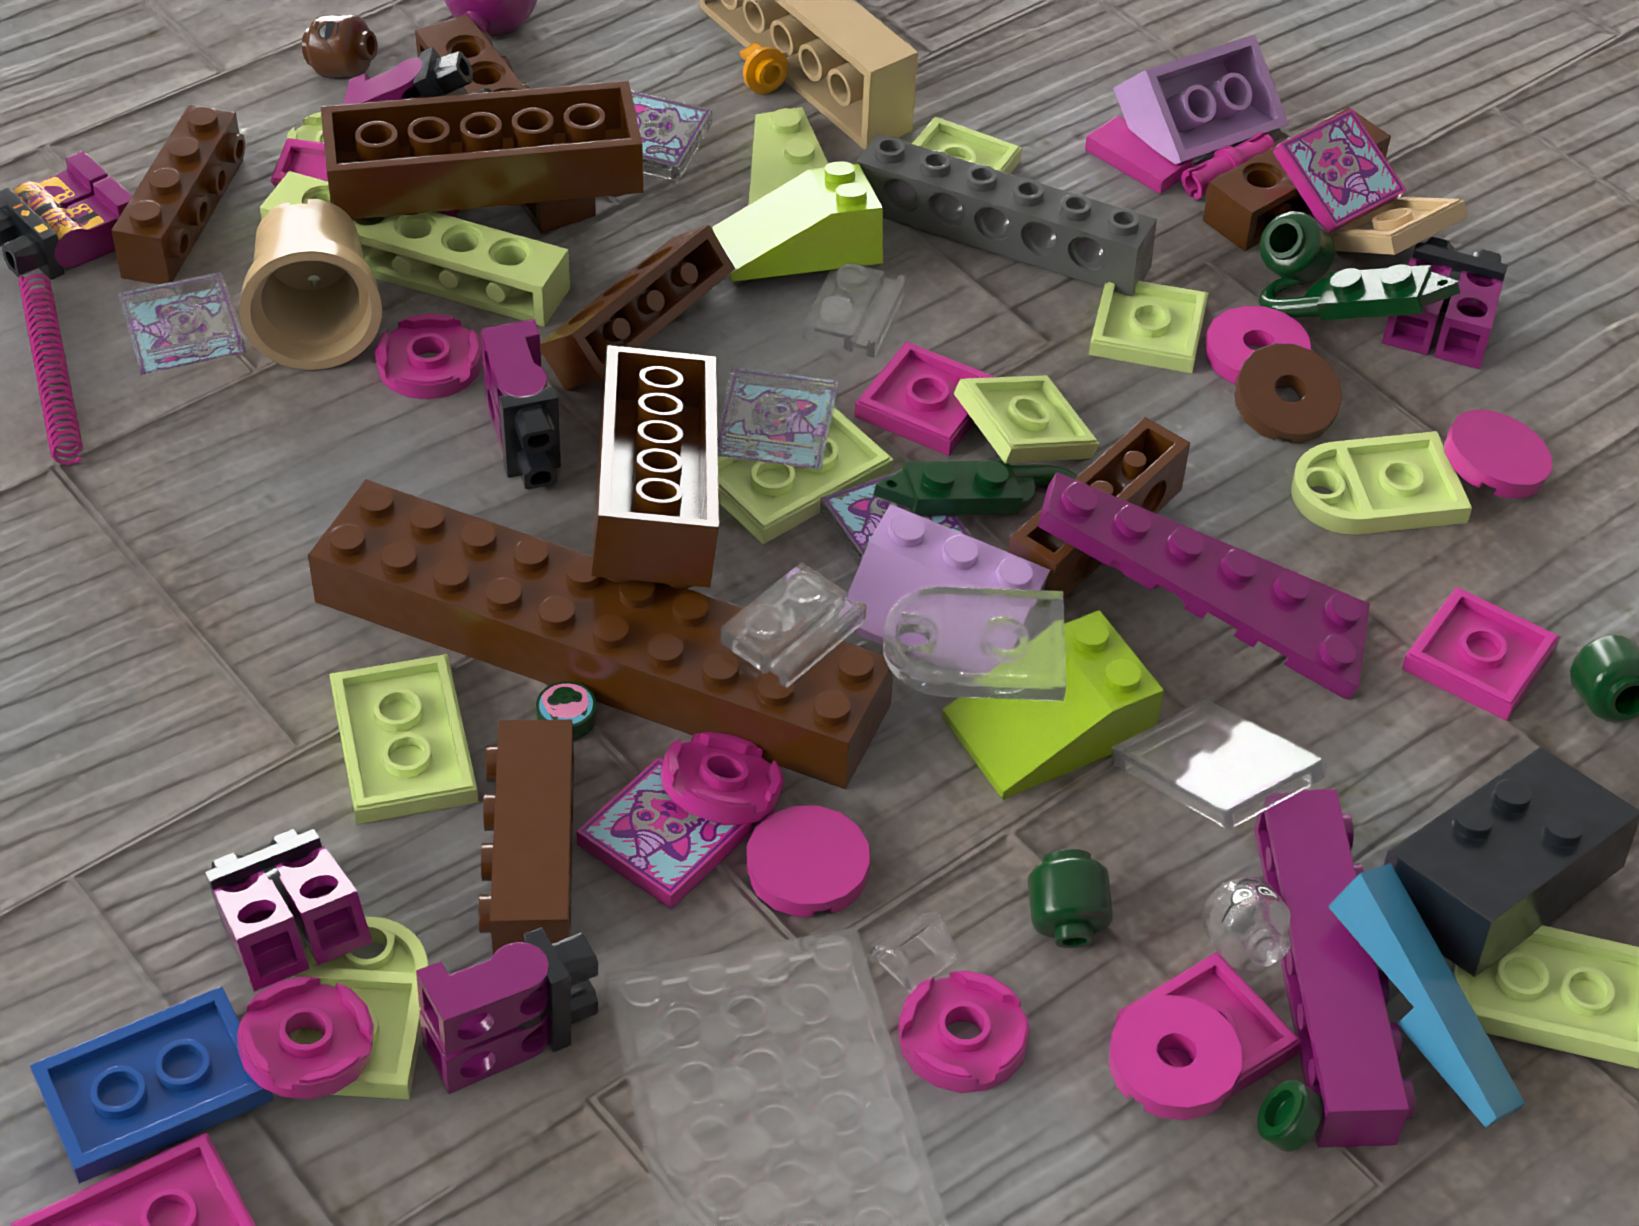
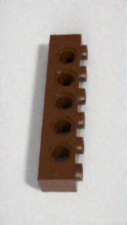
(497, 74)

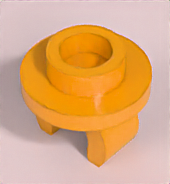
(764, 68)

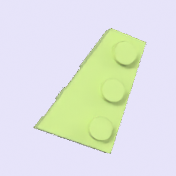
(782, 150)

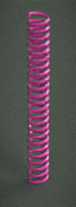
(40, 368)

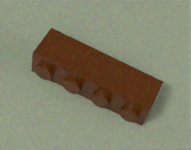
(531, 830)

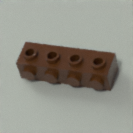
(178, 195)

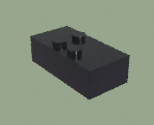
(1512, 857)

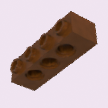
(1259, 190)
(637, 305)
(1139, 468)

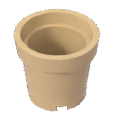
(301, 319)

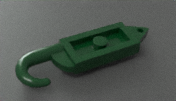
(1363, 293)
(966, 486)

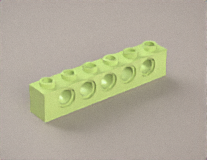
(451, 257)

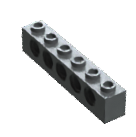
(1009, 214)

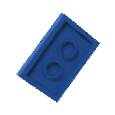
(147, 1084)

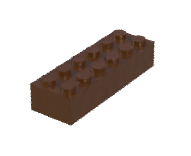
(482, 150)
(657, 469)

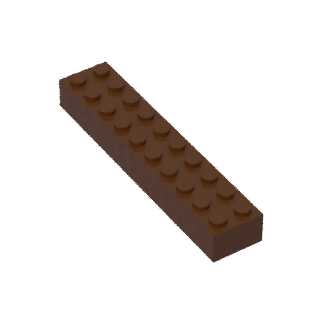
(629, 643)

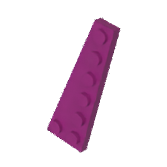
(1299, 617)

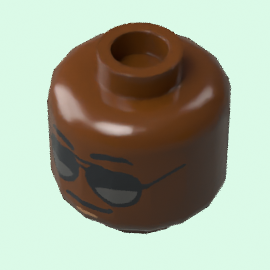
(339, 46)

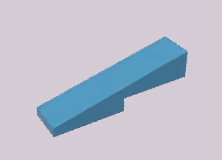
(1442, 1020)

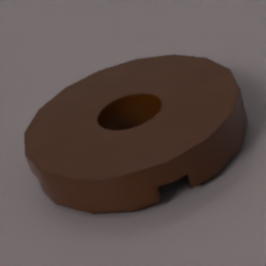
(1304, 373)

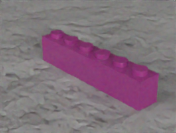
(1330, 979)

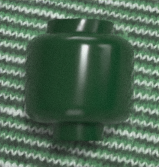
(1297, 247)
(1608, 677)
(1070, 897)

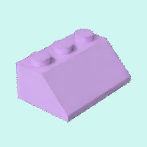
(1203, 101)
(920, 554)

